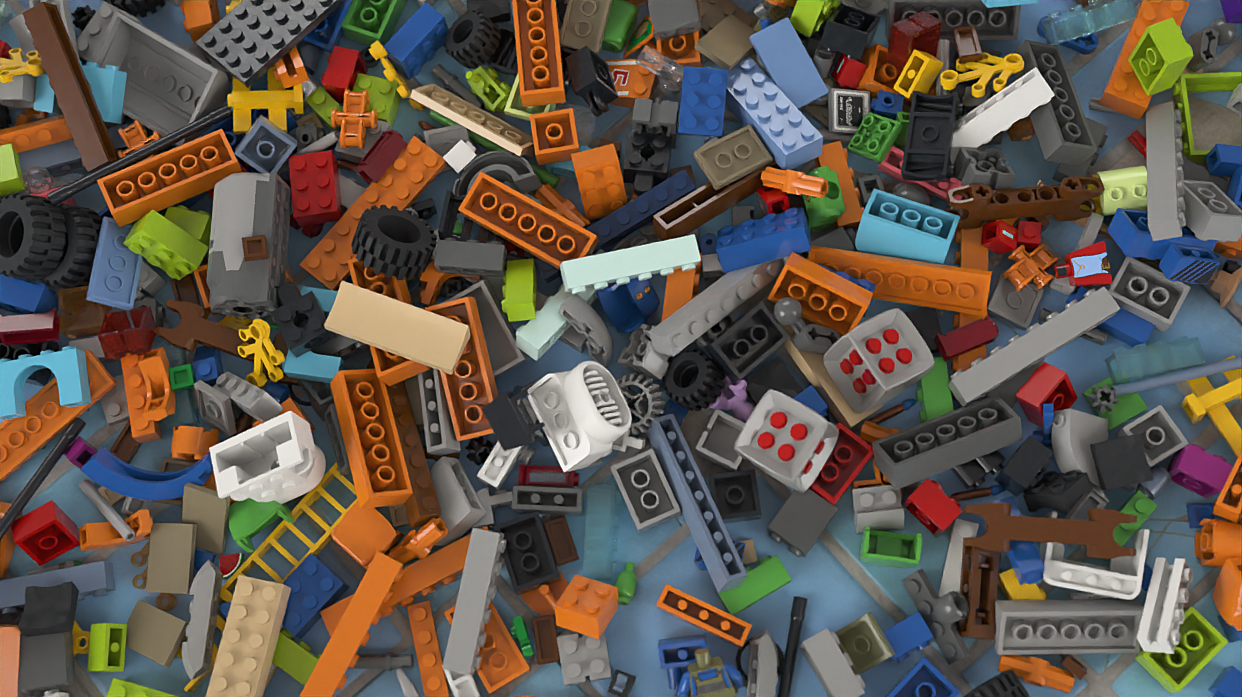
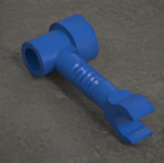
(1045, 436)

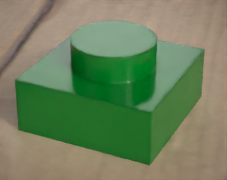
(182, 377)

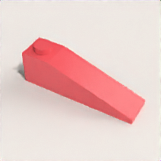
(892, 167)

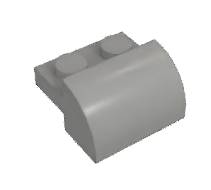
(877, 508)

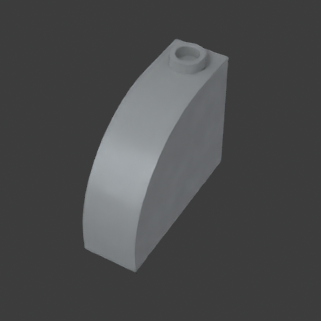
(1071, 441)
(456, 499)

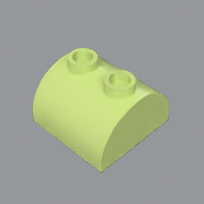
(515, 107)
(1123, 189)

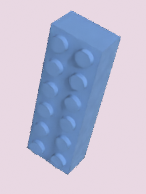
(772, 116)

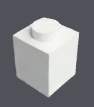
(460, 155)

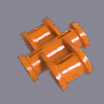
(354, 119)
(136, 138)
(1030, 267)

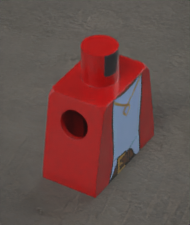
(1086, 266)

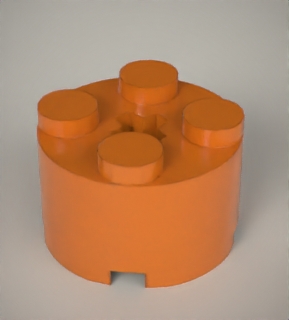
(193, 442)
(1217, 542)

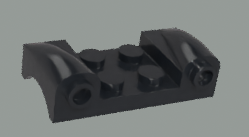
(505, 57)
(931, 137)

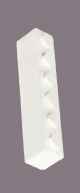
(1001, 111)

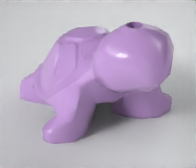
(734, 399)

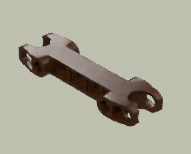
(1060, 201)
(197, 329)
(1094, 532)

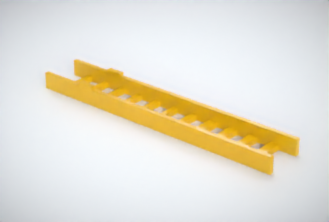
(270, 541)

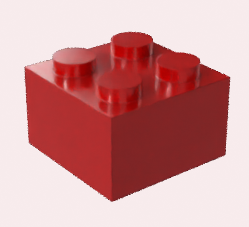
(342, 72)
(1045, 386)
(932, 507)
(45, 533)

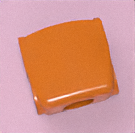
(364, 533)
(1228, 592)

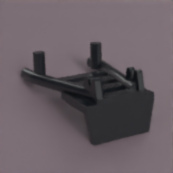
(447, 224)
(512, 421)

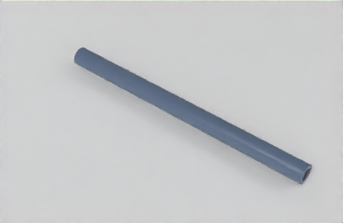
(1177, 376)

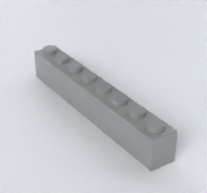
(1164, 171)
(712, 306)
(1033, 347)

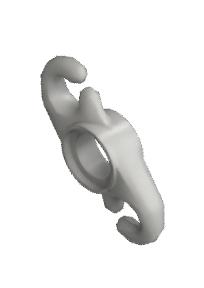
(408, 688)

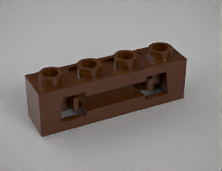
(980, 592)

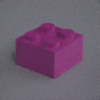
(1199, 471)

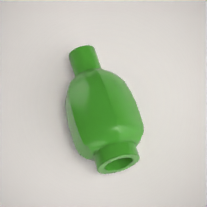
(626, 584)

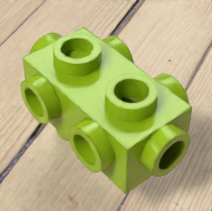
(489, 88)

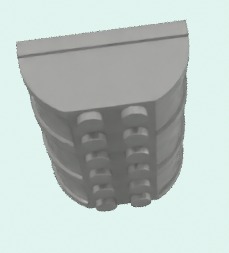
(163, 81)

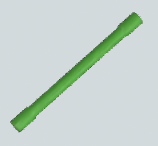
(544, 175)

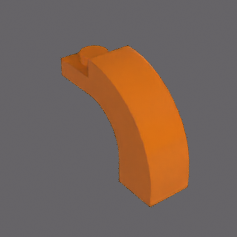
(433, 282)
(160, 396)
(104, 535)

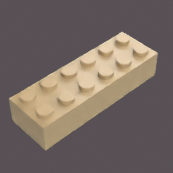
(249, 638)

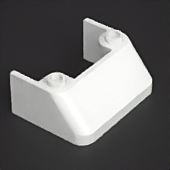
(1119, 580)

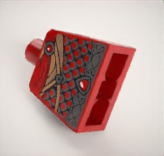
(772, 200)

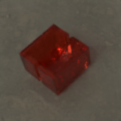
(917, 33)
(120, 338)

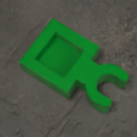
(520, 631)

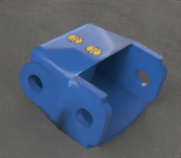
(628, 304)

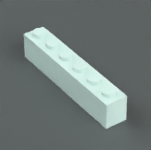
(630, 263)
(549, 325)

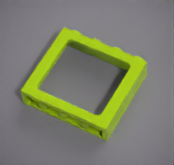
(1196, 84)

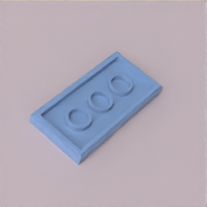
(788, 63)
(114, 268)

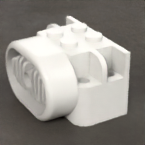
(581, 413)
(269, 461)

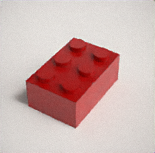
(315, 188)
(842, 466)

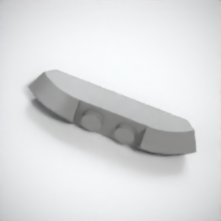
(202, 626)
(762, 666)

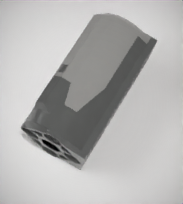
(246, 208)

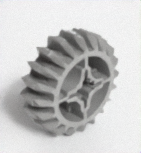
(650, 394)

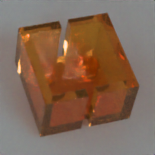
(86, 314)

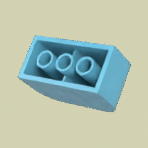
(905, 229)

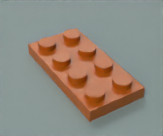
(500, 654)

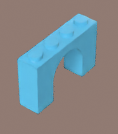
(106, 85)
(312, 365)
(68, 367)

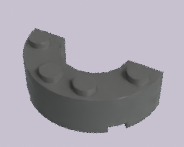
(501, 166)

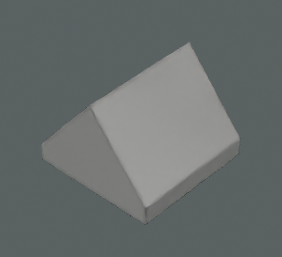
(132, 505)

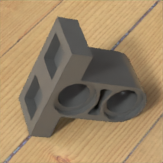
(822, 58)

